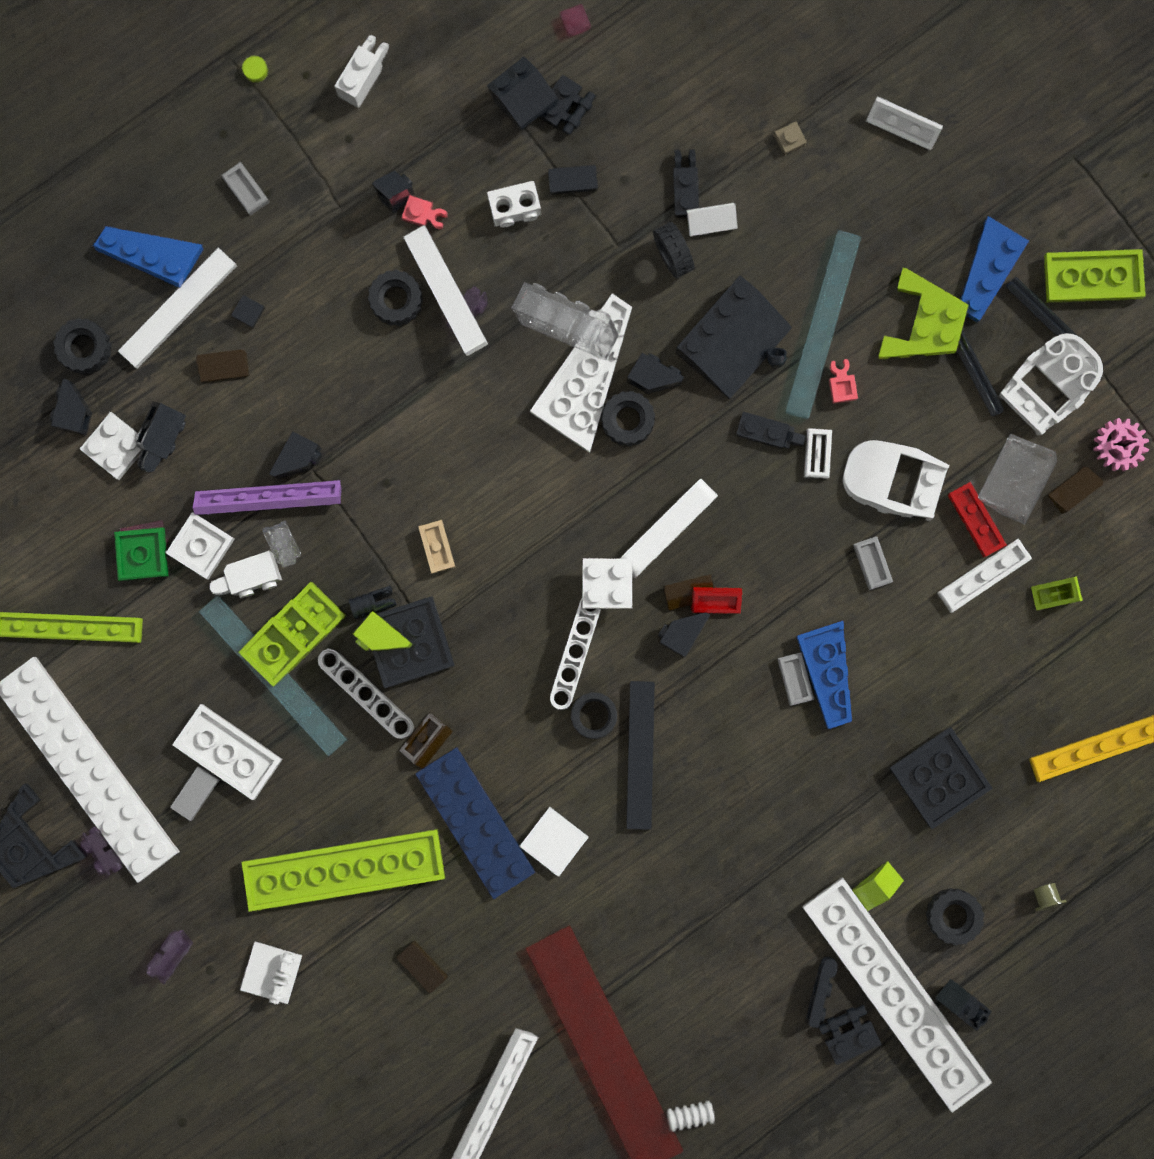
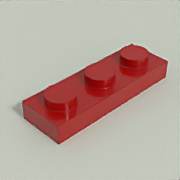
(977, 519)

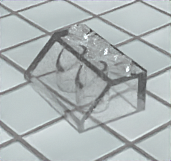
(1018, 478)

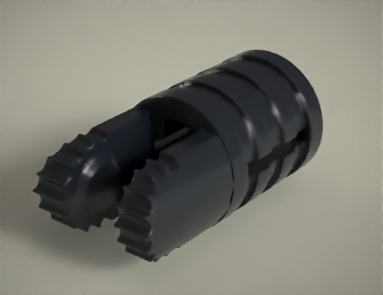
(367, 603)

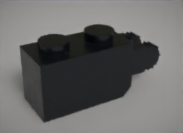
(158, 435)

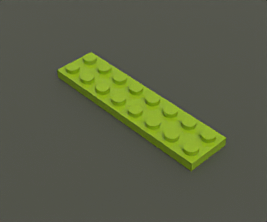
(343, 870)

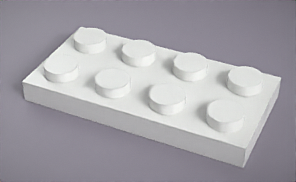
(227, 752)

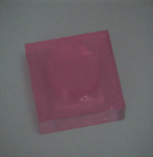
(575, 20)

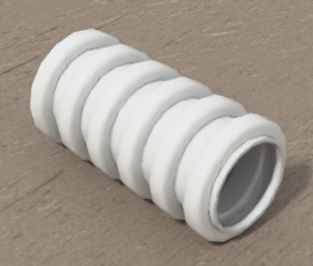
(690, 1116)

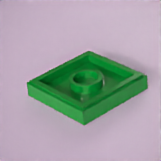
(141, 554)

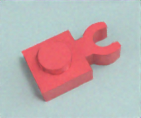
(420, 211)
(842, 386)

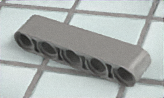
(354, 688)

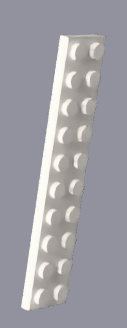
(87, 769)
(897, 994)

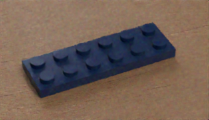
(475, 823)

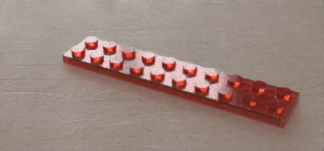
(603, 1047)

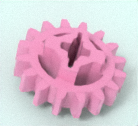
(1120, 434)

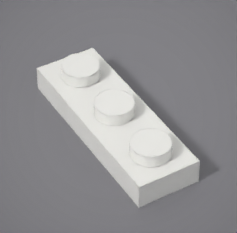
(904, 123)

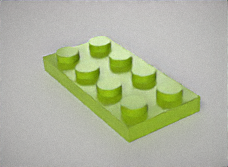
(1094, 275)

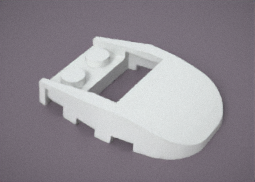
(1069, 366)
(871, 474)

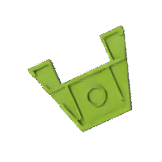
(936, 322)

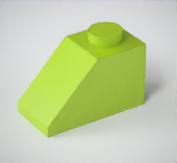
(379, 635)

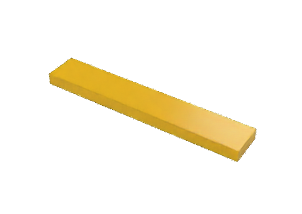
(1093, 749)

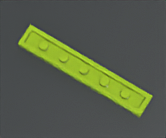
(70, 627)

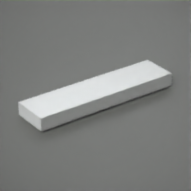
(984, 575)

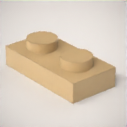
(436, 546)

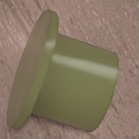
(1048, 897)

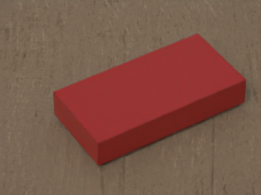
(716, 600)

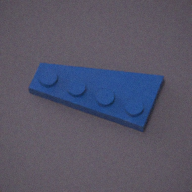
(155, 255)
(992, 263)
(826, 664)

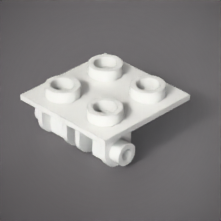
(271, 973)

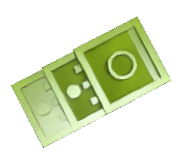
(292, 634)

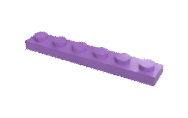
(267, 497)

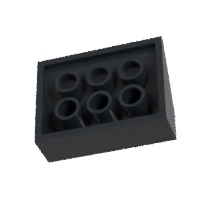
(733, 337)

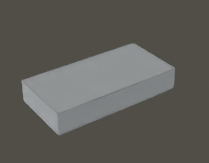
(245, 188)
(873, 563)
(795, 679)
(195, 793)

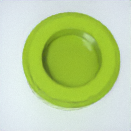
(255, 69)

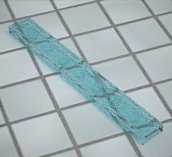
(823, 324)
(287, 690)

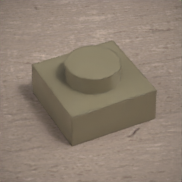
(790, 138)

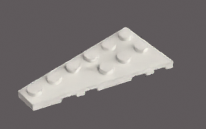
(580, 386)

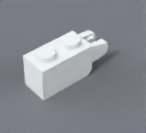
(361, 72)
(248, 575)

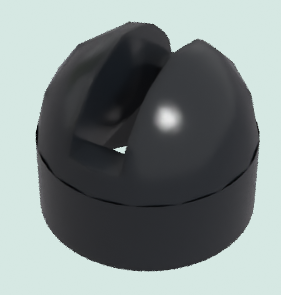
(776, 356)

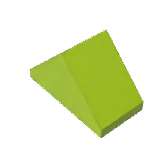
(1056, 593)
(878, 886)

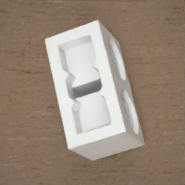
(512, 197)

